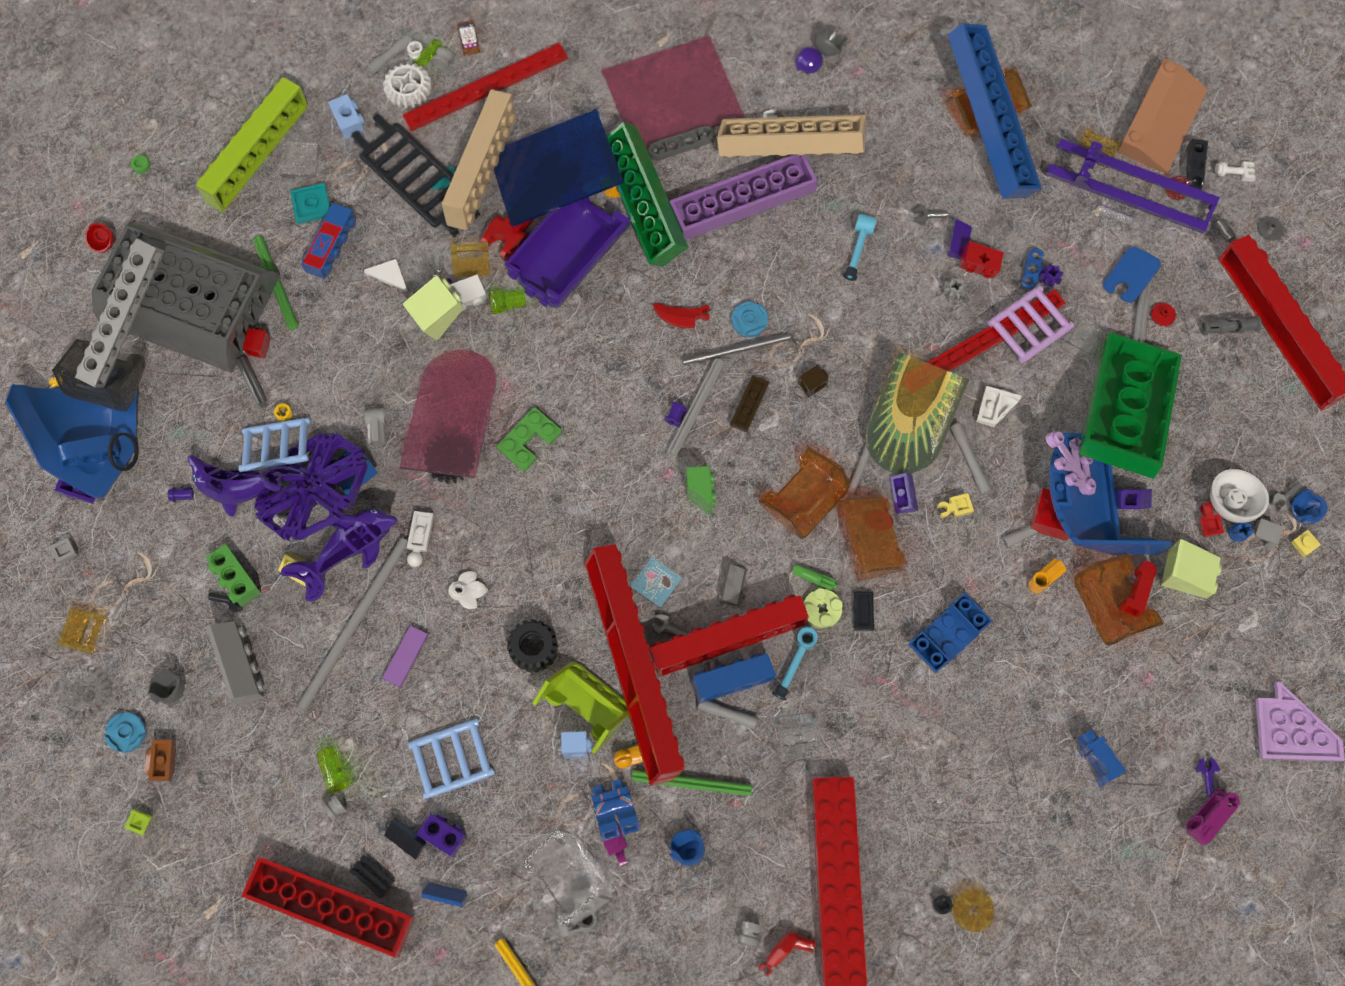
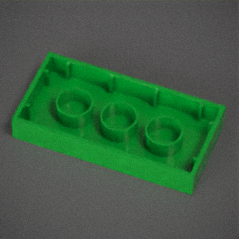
(1131, 405)

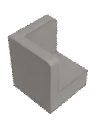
(1269, 532)

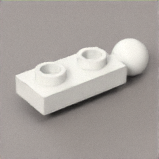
(419, 537)

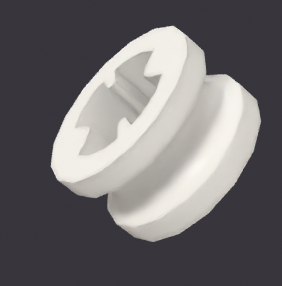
(412, 46)

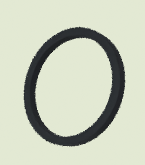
(135, 452)

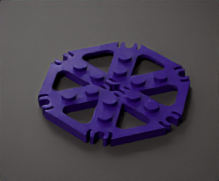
(303, 497)

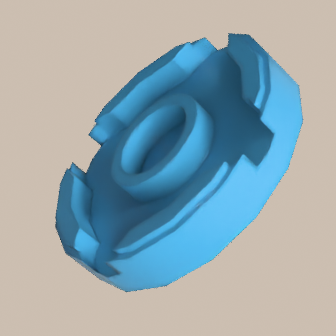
(749, 319)
(125, 732)

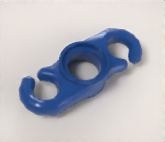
(1034, 276)

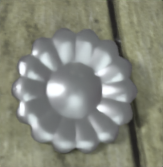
(1270, 228)

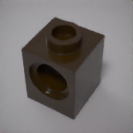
(813, 380)

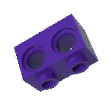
(439, 839)

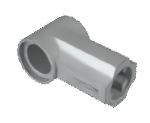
(375, 422)

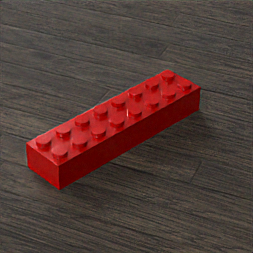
(729, 635)
(328, 907)

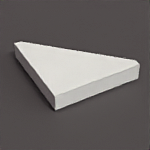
(388, 273)

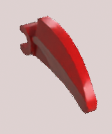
(681, 317)

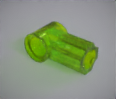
(502, 301)

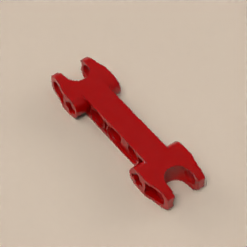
(501, 230)

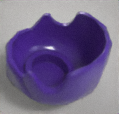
(808, 60)

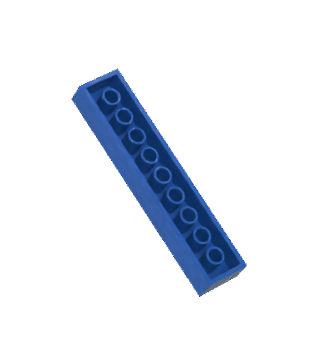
(994, 111)

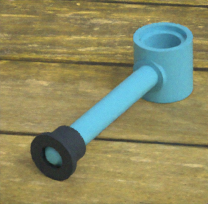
(865, 226)
(781, 691)

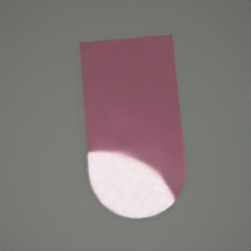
(450, 415)

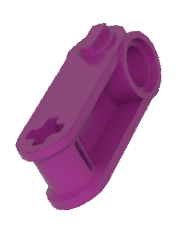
(1212, 816)

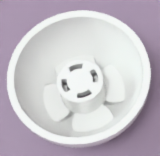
(1238, 496)

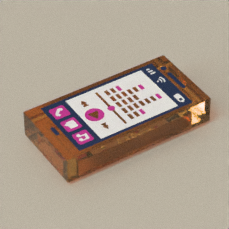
(468, 37)

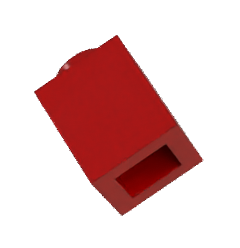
(256, 342)

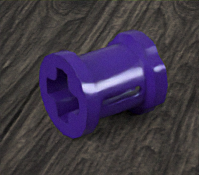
(675, 414)

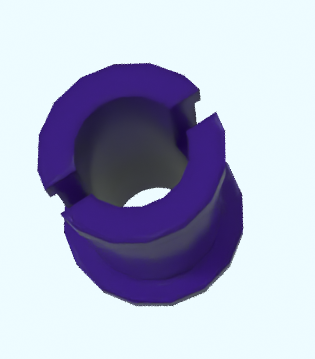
(180, 494)

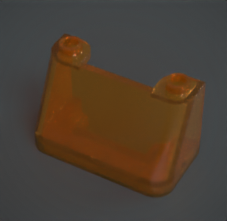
(808, 494)
(871, 536)
(1102, 591)

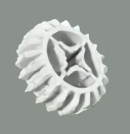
(410, 91)

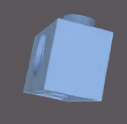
(342, 107)
(575, 744)

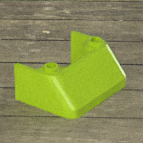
(588, 698)

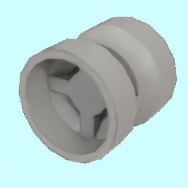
(750, 934)

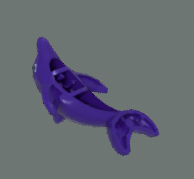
(237, 487)
(353, 536)

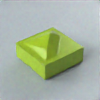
(138, 821)

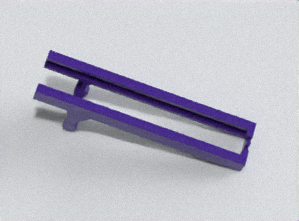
(1083, 181)

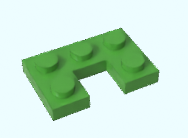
(532, 424)

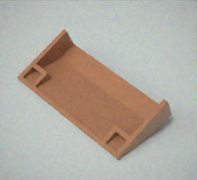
(1164, 117)

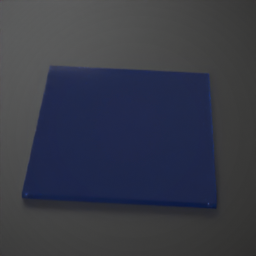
(556, 168)

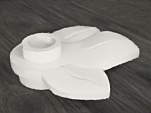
(470, 589)

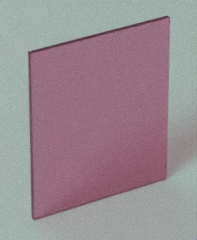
(673, 91)

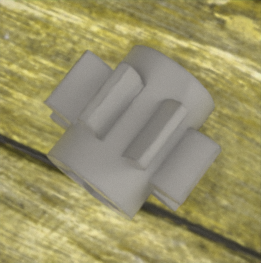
(954, 289)

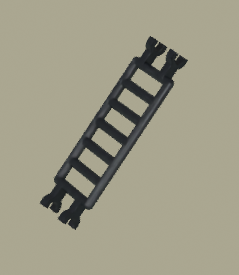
(399, 189)

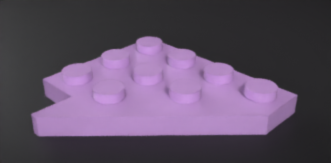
(1293, 731)

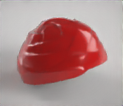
(99, 237)

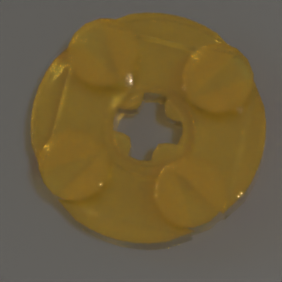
(961, 912)

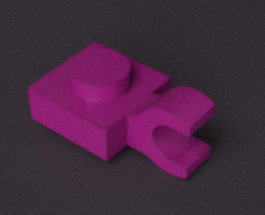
(615, 846)

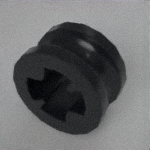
(939, 899)

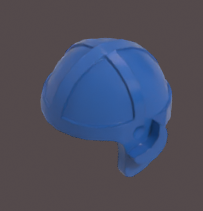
(1308, 507)
(687, 847)

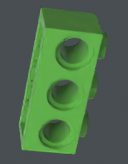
(229, 567)

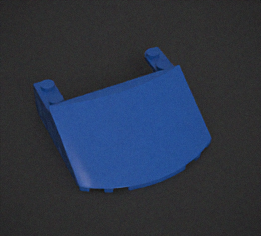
(1094, 518)

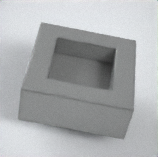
(63, 550)

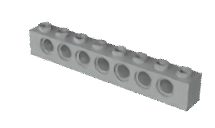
(128, 309)

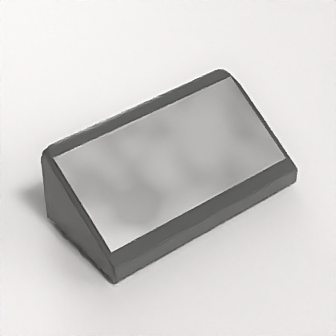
(733, 585)

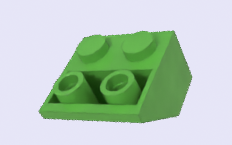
(699, 486)

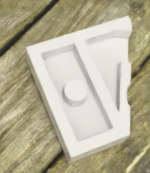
(995, 405)

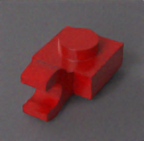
(1210, 523)

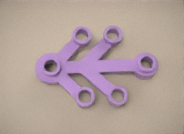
(1085, 482)

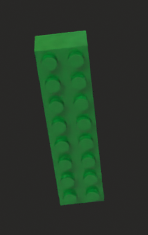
(645, 197)

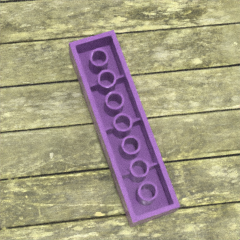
(744, 195)

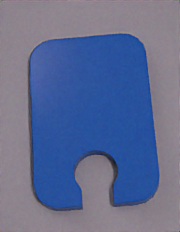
(1134, 270)

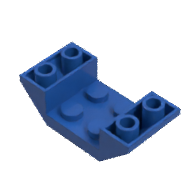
(950, 633)

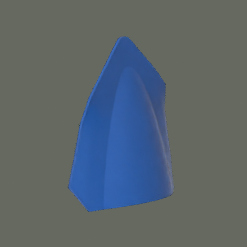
(73, 436)

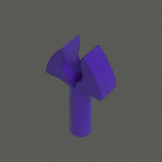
(1208, 773)

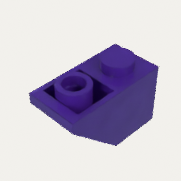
(1133, 498)

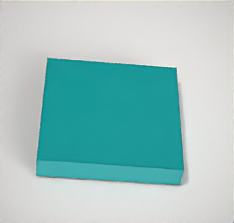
(310, 203)

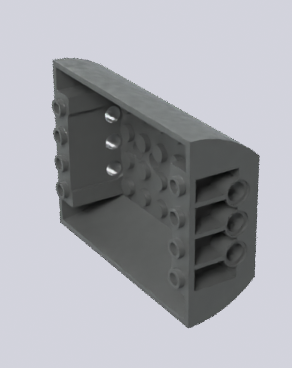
(185, 321)

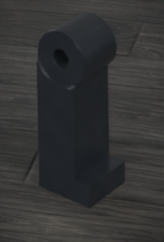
(1196, 162)

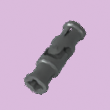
(1231, 325)

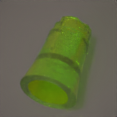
(333, 770)

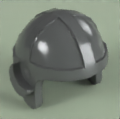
(829, 42)
(166, 687)

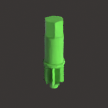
(815, 577)

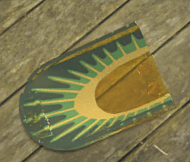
(913, 414)

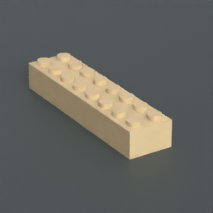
(792, 135)
(479, 160)

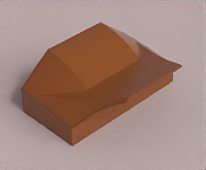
(160, 760)

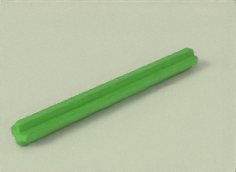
(278, 290)
(700, 784)

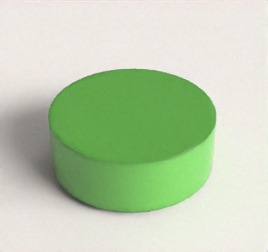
(140, 164)

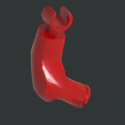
(784, 947)

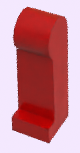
(1141, 589)

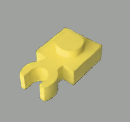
(958, 505)

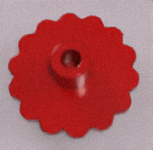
(1163, 314)

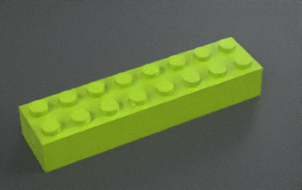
(245, 151)

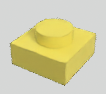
(1305, 543)

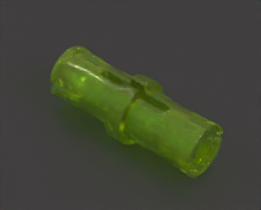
(428, 53)

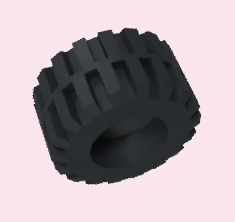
(527, 630)

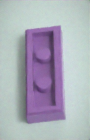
(405, 656)

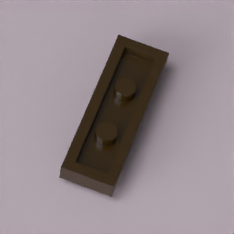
(749, 403)

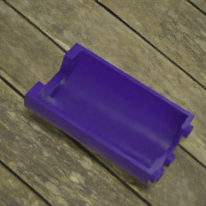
(564, 250)

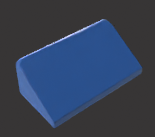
(444, 894)

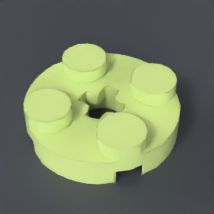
(832, 603)

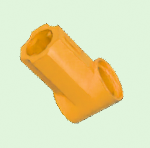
(1047, 576)

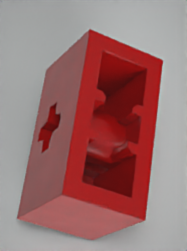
(981, 260)

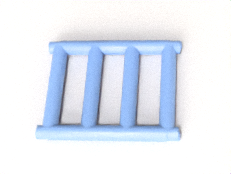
(266, 430)
(448, 783)

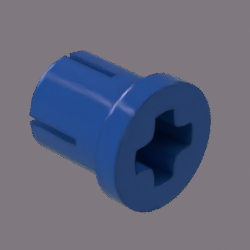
(1240, 537)

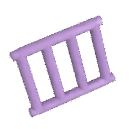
(1024, 302)

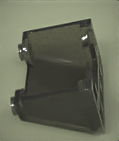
(119, 388)

